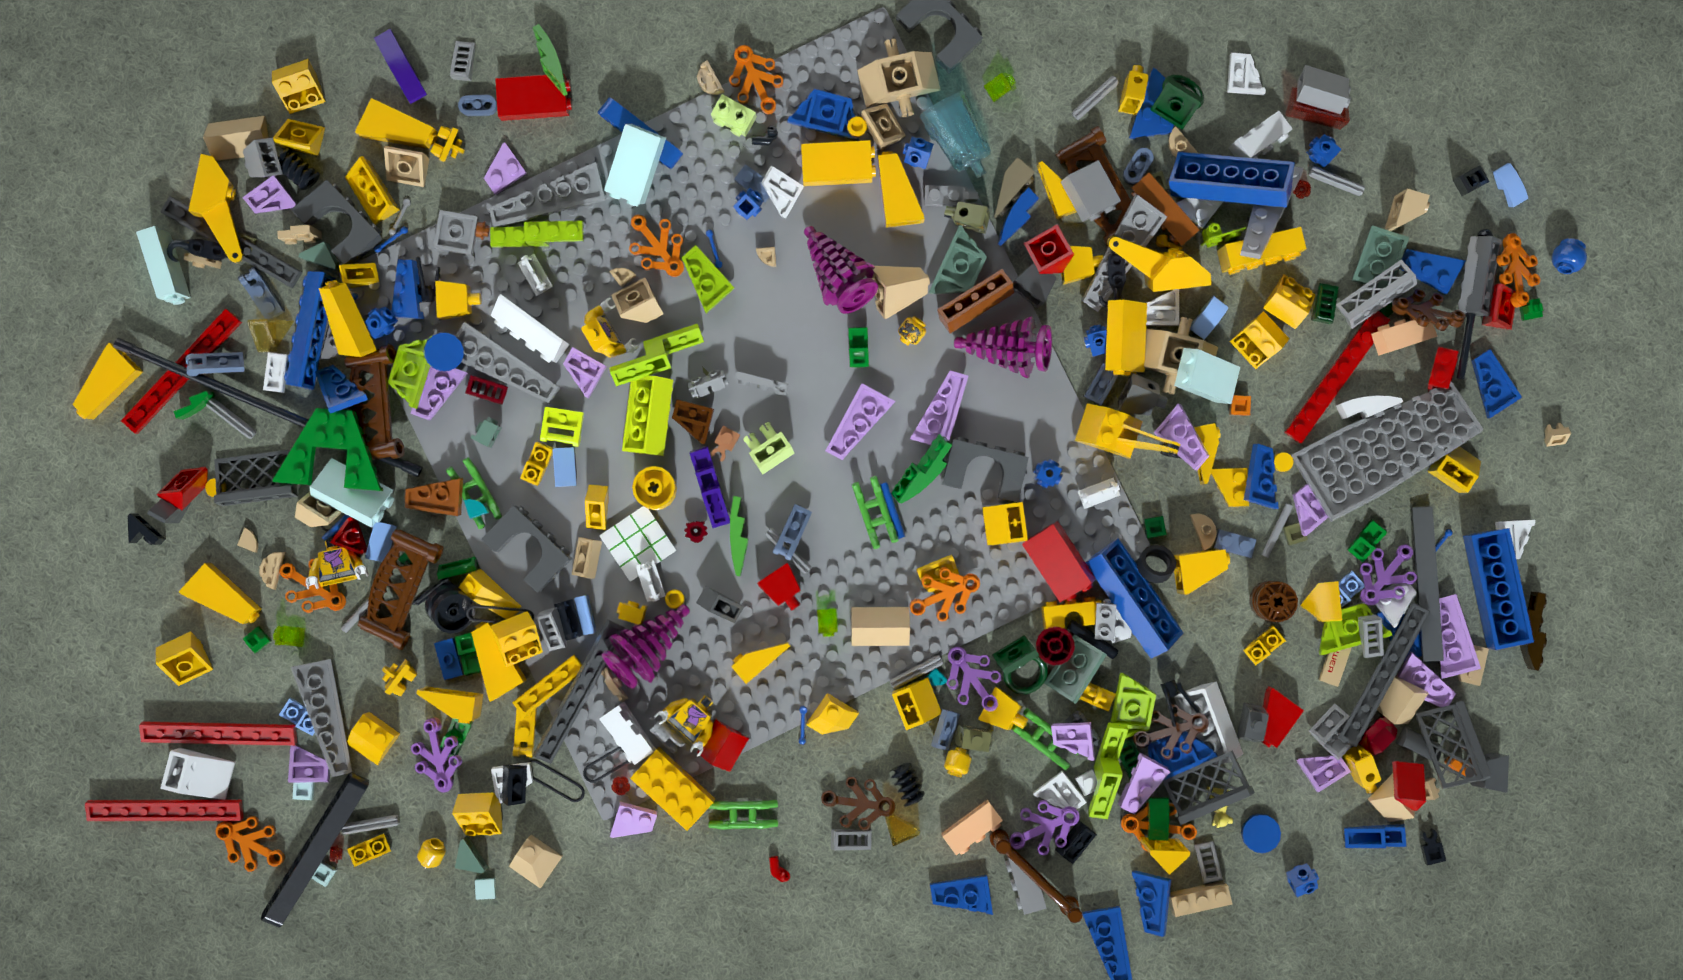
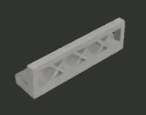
(1379, 299)

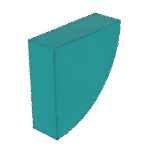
(475, 508)
(936, 677)

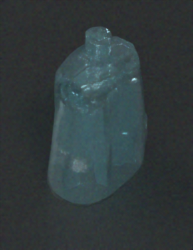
(957, 133)

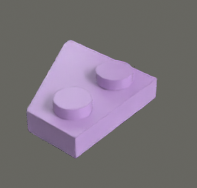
(503, 170)
(269, 197)
(584, 370)
(1308, 510)
(1074, 737)
(306, 767)
(1323, 770)
(632, 820)

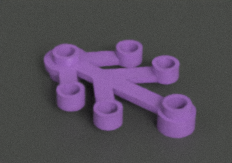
(1386, 577)
(971, 675)
(437, 757)
(1047, 826)

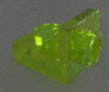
(1000, 86)
(827, 621)
(289, 636)

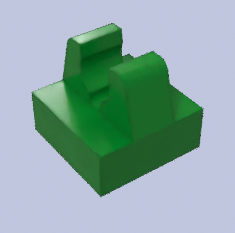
(1532, 310)
(256, 639)

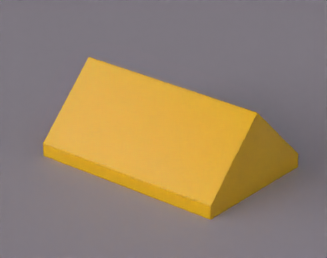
(371, 191)
(1168, 853)

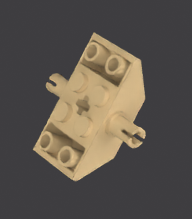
(880, 82)
(1163, 345)

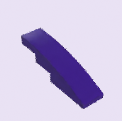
(400, 66)
(710, 487)

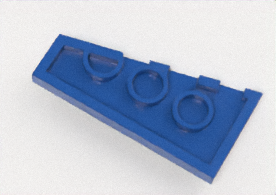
(1109, 937)

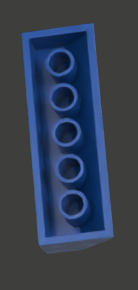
(1232, 179)
(309, 333)
(1498, 589)
(1134, 599)

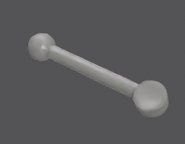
(406, 202)

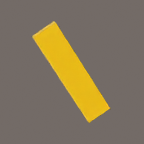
(548, 686)

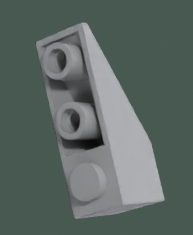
(1029, 893)

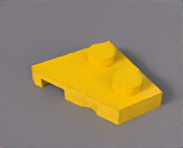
(1232, 485)

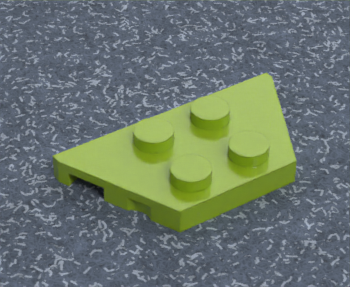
(410, 372)
(1345, 633)
(1133, 705)

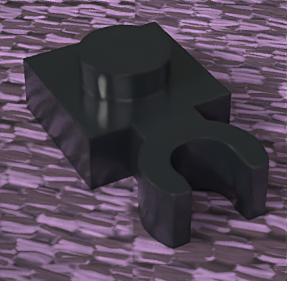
(1432, 850)

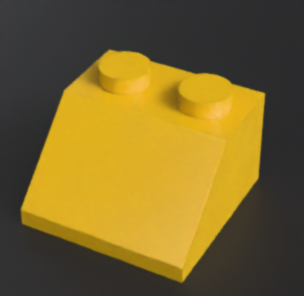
(183, 658)
(372, 737)

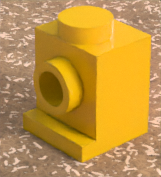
(632, 612)

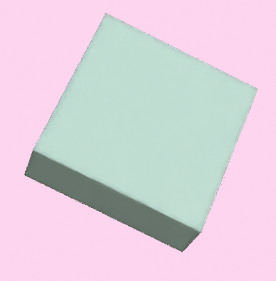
(303, 791)
(324, 873)
(485, 888)

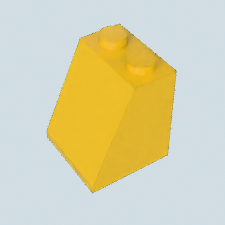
(1198, 568)

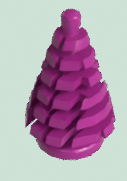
(840, 273)
(1012, 346)
(644, 647)

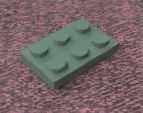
(1379, 253)
(1075, 675)

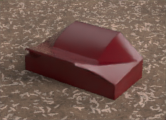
(1378, 736)

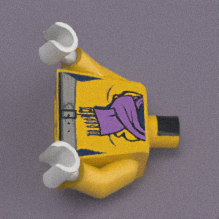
(602, 334)
(335, 566)
(690, 719)

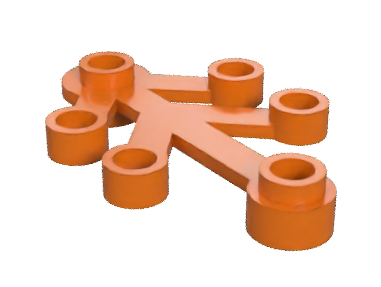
(754, 76)
(1512, 246)
(658, 248)
(312, 591)
(947, 592)
(1138, 824)
(247, 842)

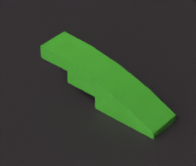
(549, 59)
(738, 543)

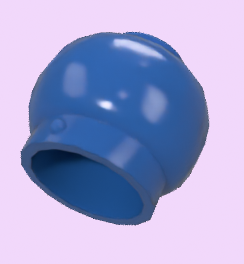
(1569, 256)

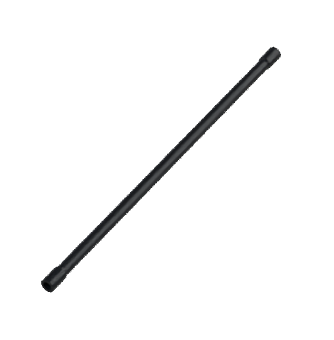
(132, 349)

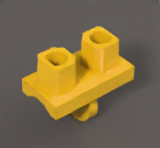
(449, 135)
(394, 685)
(1098, 696)

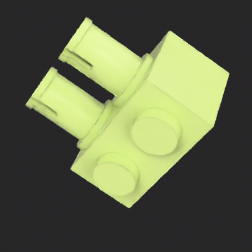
(733, 115)
(772, 451)

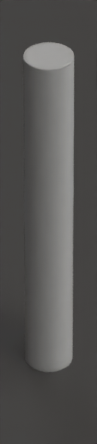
(1277, 530)
(355, 617)

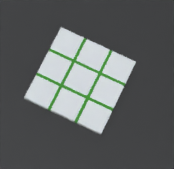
(637, 541)

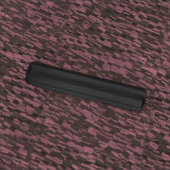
(1089, 637)

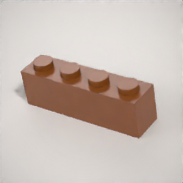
(1177, 221)
(976, 301)

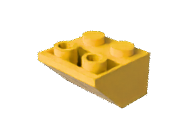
(298, 86)
(1290, 301)
(1259, 340)
(1457, 470)
(1005, 523)
(517, 638)
(916, 703)
(478, 813)

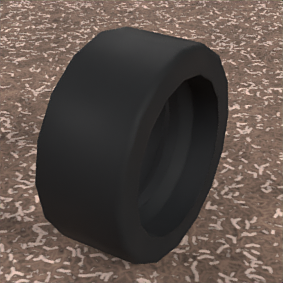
(1162, 553)

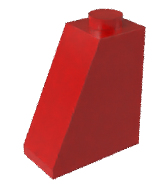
(1281, 717)

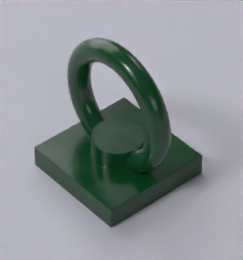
(1177, 102)
(1016, 656)

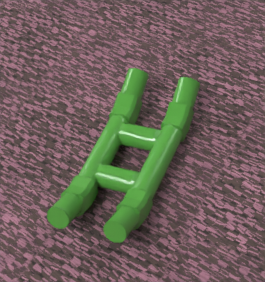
(476, 481)
(884, 519)
(1033, 739)
(752, 806)

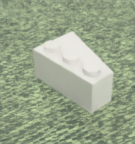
(1262, 137)
(628, 733)

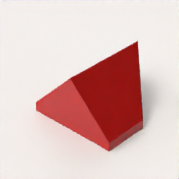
(350, 537)

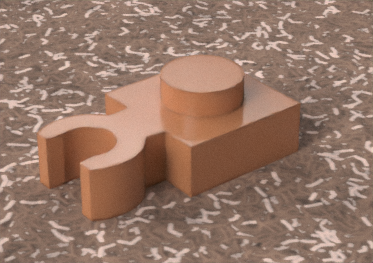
(726, 440)

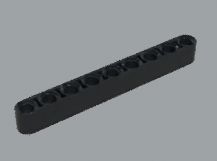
(314, 849)

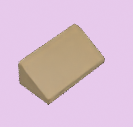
(586, 558)

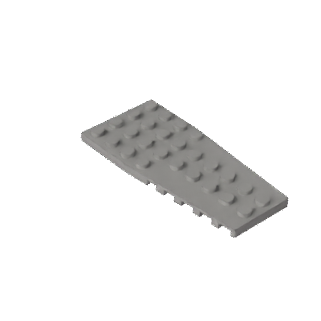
(1385, 449)

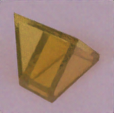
(268, 333)
(900, 829)

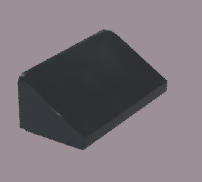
(514, 784)
(1077, 841)

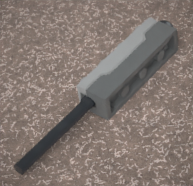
(1477, 286)

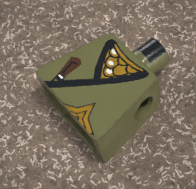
(976, 219)
(974, 738)

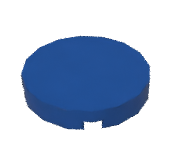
(443, 351)
(1261, 833)

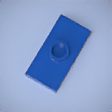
(448, 658)

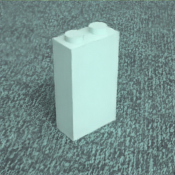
(634, 164)
(164, 273)
(1207, 376)
(359, 504)

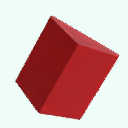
(1050, 251)
(1501, 308)
(184, 487)
(723, 746)
(1409, 784)

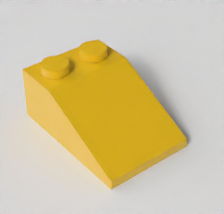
(456, 704)

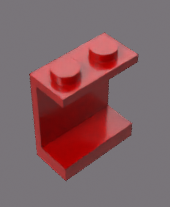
(1443, 368)

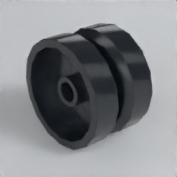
(448, 608)

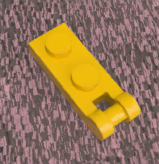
(524, 732)

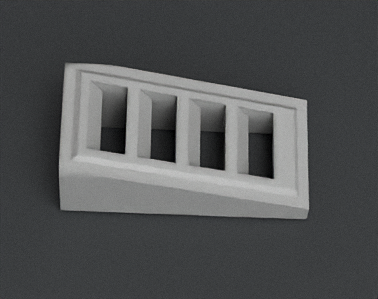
(454, 73)
(1363, 622)
(543, 624)
(851, 832)
(1216, 868)

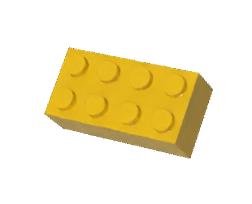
(1282, 245)
(673, 788)

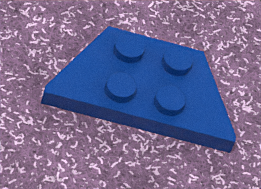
(825, 113)
(1147, 122)
(1180, 761)

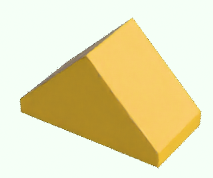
(359, 274)

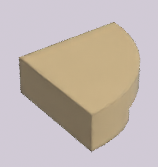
(767, 255)
(622, 275)
(248, 540)

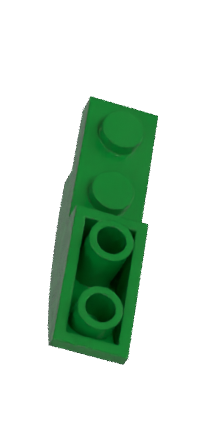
(920, 476)

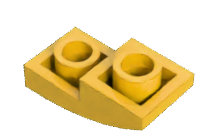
(537, 463)
(1264, 645)
(369, 850)

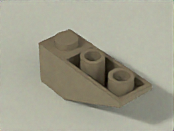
(1013, 181)

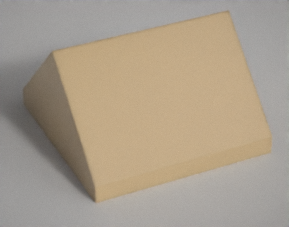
(883, 126)
(406, 166)
(1401, 701)
(1387, 806)

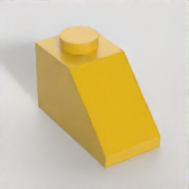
(596, 506)

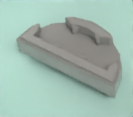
(329, 349)

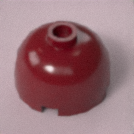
(1055, 646)

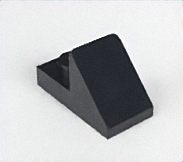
(1471, 180)
(139, 527)

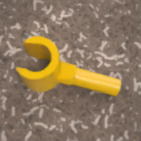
(1162, 241)

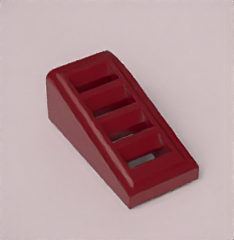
(472, 379)

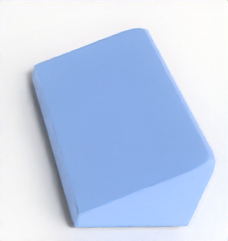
(564, 467)
(380, 541)
(585, 614)

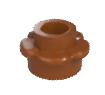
(482, 230)

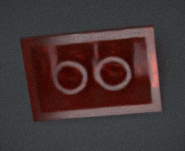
(1315, 115)

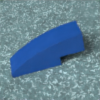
(1017, 215)
(1375, 836)

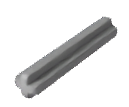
(1095, 97)
(1336, 181)
(231, 418)
(797, 559)
(916, 671)
(371, 824)

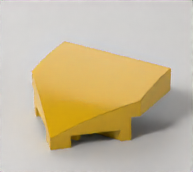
(933, 570)
(1324, 602)

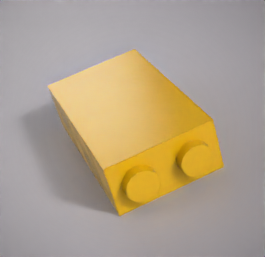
(837, 163)
(1126, 337)

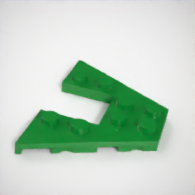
(333, 431)

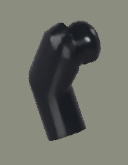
(767, 138)

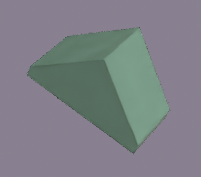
(321, 255)
(469, 857)

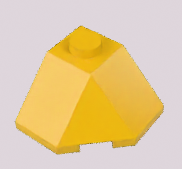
(832, 716)

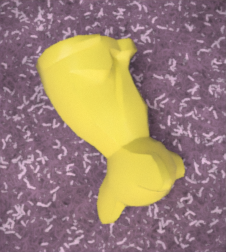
(1220, 818)

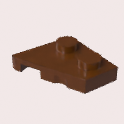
(694, 419)

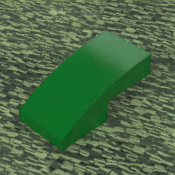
(858, 347)
(197, 401)
(1367, 540)
(468, 654)
(460, 731)
(1158, 819)

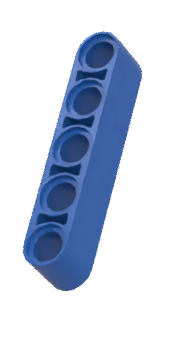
(619, 116)

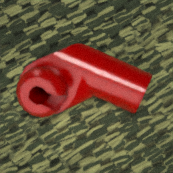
(777, 871)

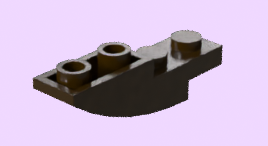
(1533, 651)

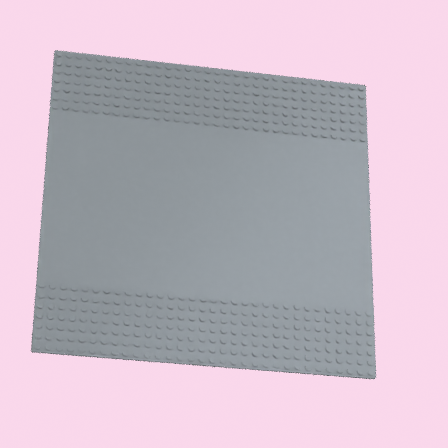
(777, 331)

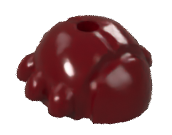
(696, 537)

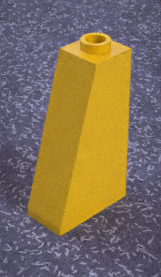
(393, 126)
(897, 193)
(345, 321)
(106, 382)
(220, 594)
(496, 676)

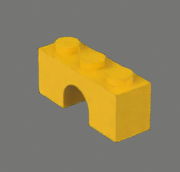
(1054, 614)

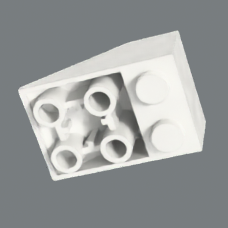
(197, 774)

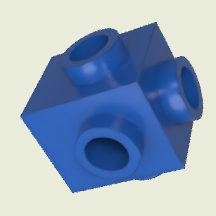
(1323, 150)
(917, 152)
(745, 208)
(380, 322)
(1097, 346)
(1043, 479)
(1302, 879)

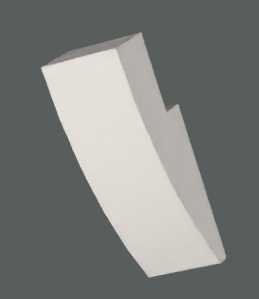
(1367, 405)

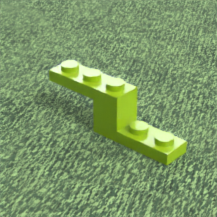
(537, 234)
(656, 354)
(1108, 770)

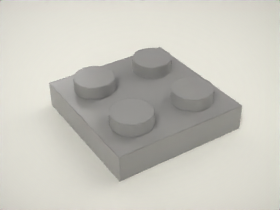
(456, 232)

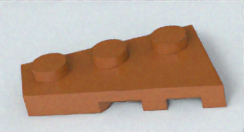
(437, 497)

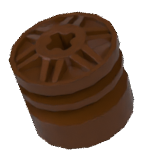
(1263, 605)

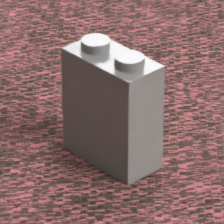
(1323, 90)
(1091, 192)

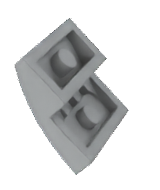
(1328, 730)

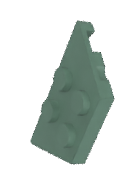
(960, 265)

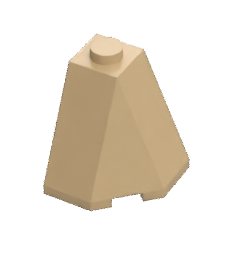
(898, 288)

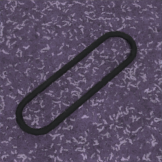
(494, 607)
(606, 774)
(561, 775)

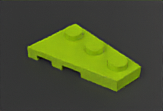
(706, 278)

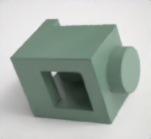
(487, 432)

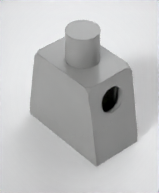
(262, 158)

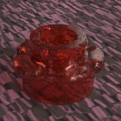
(1306, 189)
(620, 790)
(335, 854)

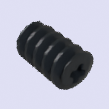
(296, 170)
(908, 784)

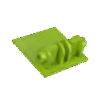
(1213, 235)

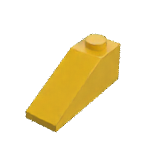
(1056, 193)
(1210, 437)
(487, 592)
(753, 662)

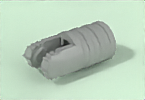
(663, 733)

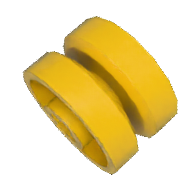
(646, 480)

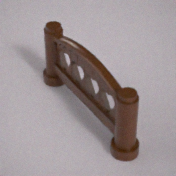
(1089, 149)
(375, 363)
(419, 553)
(1068, 904)

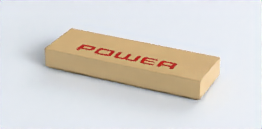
(1334, 666)

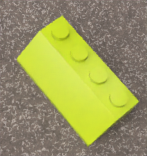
(647, 415)

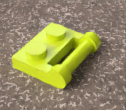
(563, 420)

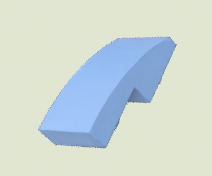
(1509, 181)
(1209, 317)
(1349, 587)
(297, 714)

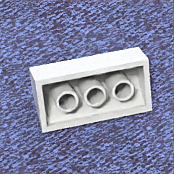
(528, 329)
(1220, 732)

